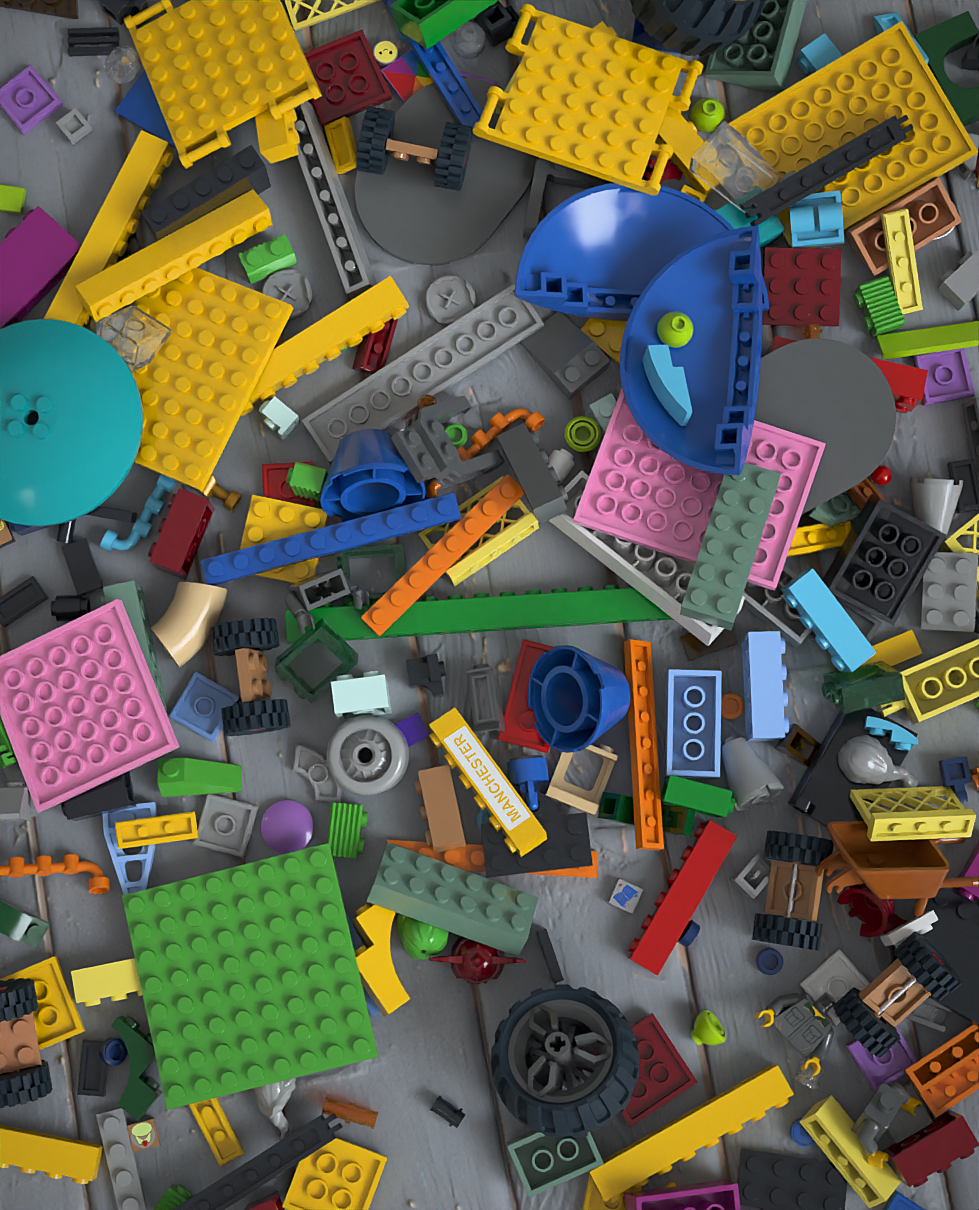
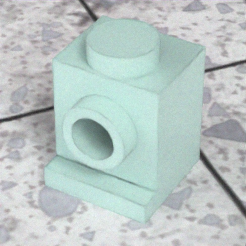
(279, 417)

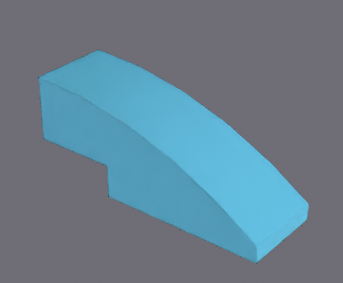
(668, 382)

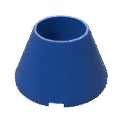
(368, 477)
(575, 697)

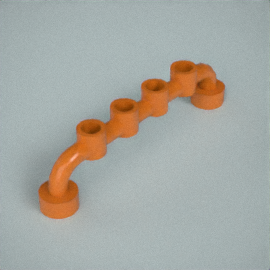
(483, 440)
(70, 865)

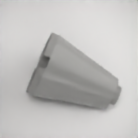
(935, 501)
(748, 774)

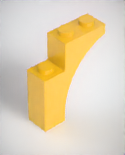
(376, 962)

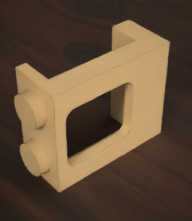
(575, 796)

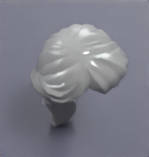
(868, 762)
(272, 1100)

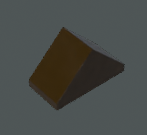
(798, 745)

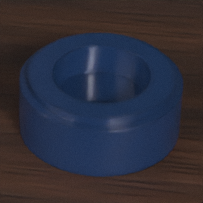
(689, 933)
(769, 961)
(113, 1051)

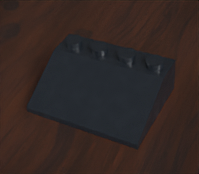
(882, 559)

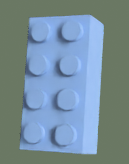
(764, 686)
(692, 723)

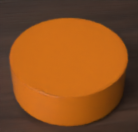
(731, 706)

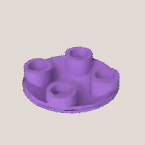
(287, 826)

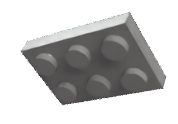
(950, 592)

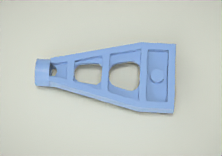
(119, 858)

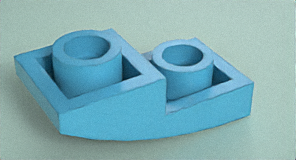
(899, 736)

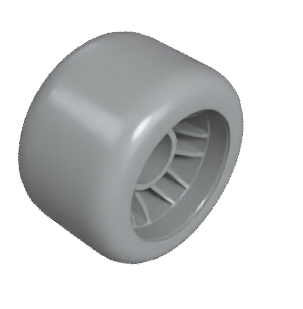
(388, 750)

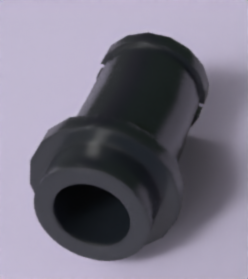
(448, 1112)

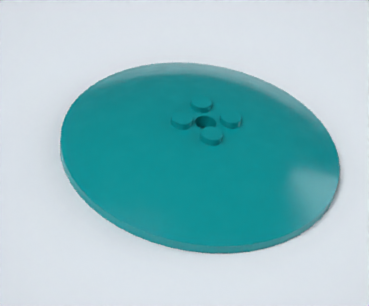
(84, 427)

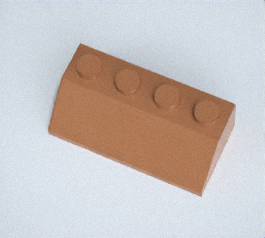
(929, 214)

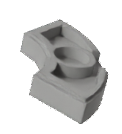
(316, 770)

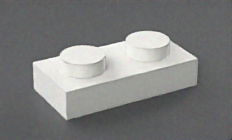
(918, 924)

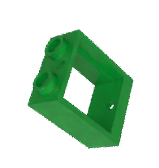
(697, 796)

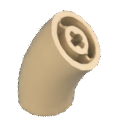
(189, 620)

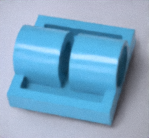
(817, 220)

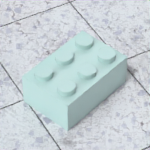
(361, 695)

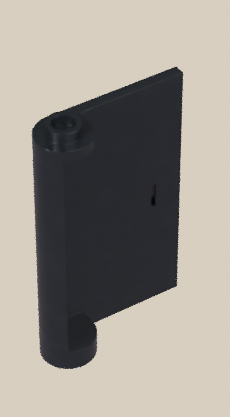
(824, 787)

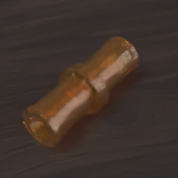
(350, 1112)

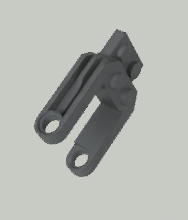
(557, 174)
(432, 454)

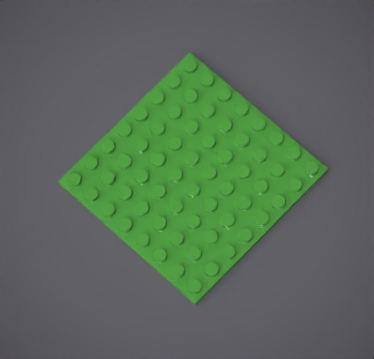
(249, 976)

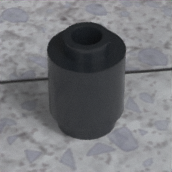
(70, 607)

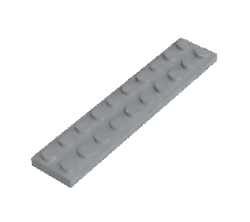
(425, 370)

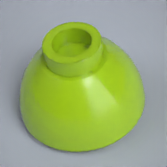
(707, 114)
(675, 329)
(582, 434)
(708, 1029)

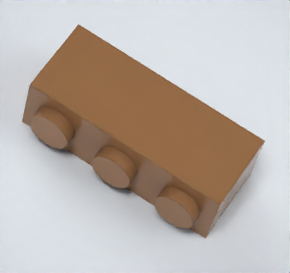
(440, 809)

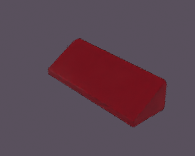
(374, 349)

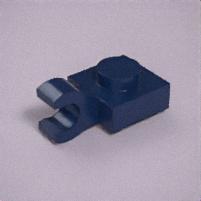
(956, 774)

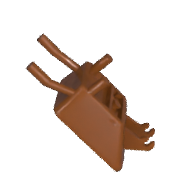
(889, 867)

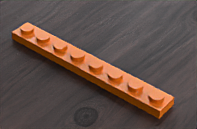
(442, 555)
(643, 746)
(472, 859)

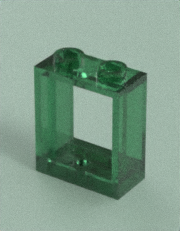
(368, 552)
(333, 642)
(864, 687)

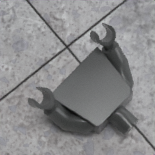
(318, 591)

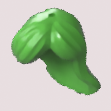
(419, 938)

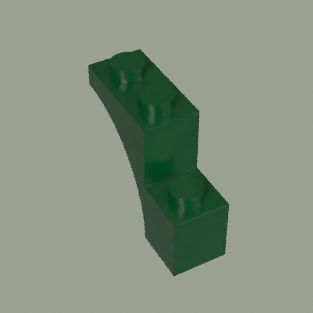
(140, 1091)

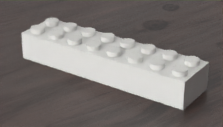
(652, 573)

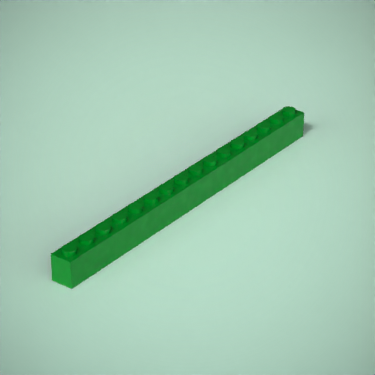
(492, 613)

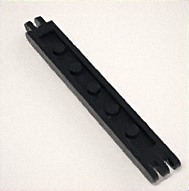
(827, 169)
(264, 1166)

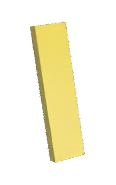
(902, 259)

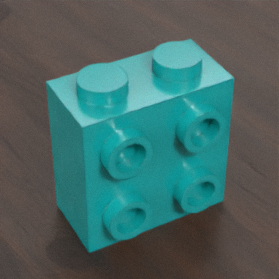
(768, 230)

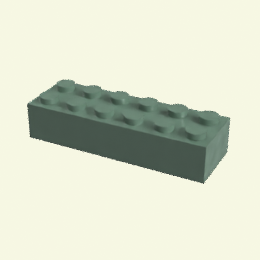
(730, 546)
(134, 602)
(453, 899)

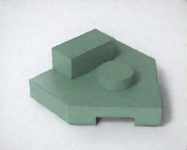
(835, 511)

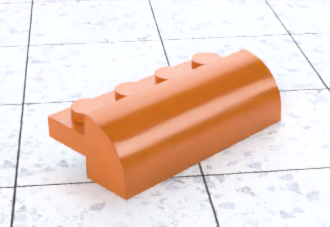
(948, 1072)

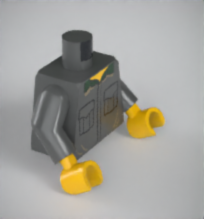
(803, 1024)
(878, 1116)

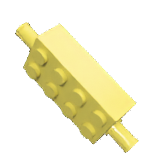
(939, 684)

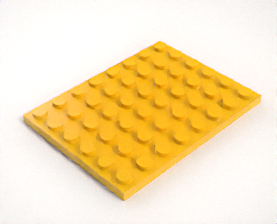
(847, 100)
(202, 370)

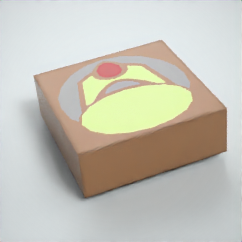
(143, 1135)

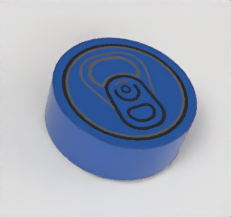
(800, 1135)

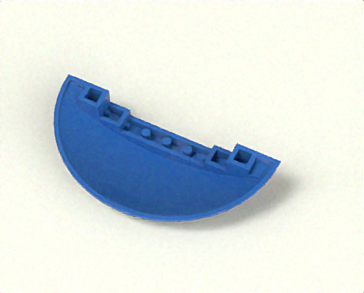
(607, 246)
(722, 295)

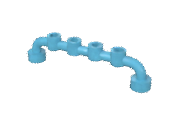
(142, 526)

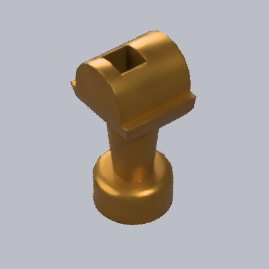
(230, 499)

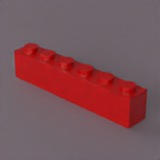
(682, 897)

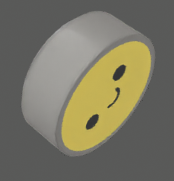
(385, 52)

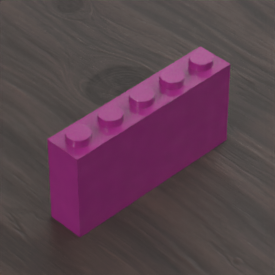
(32, 264)

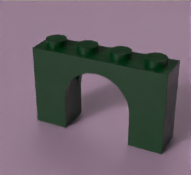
(937, 44)

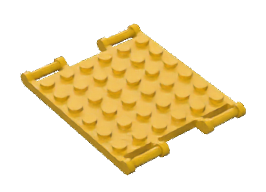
(220, 67)
(588, 100)

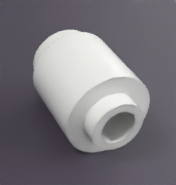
(562, 463)

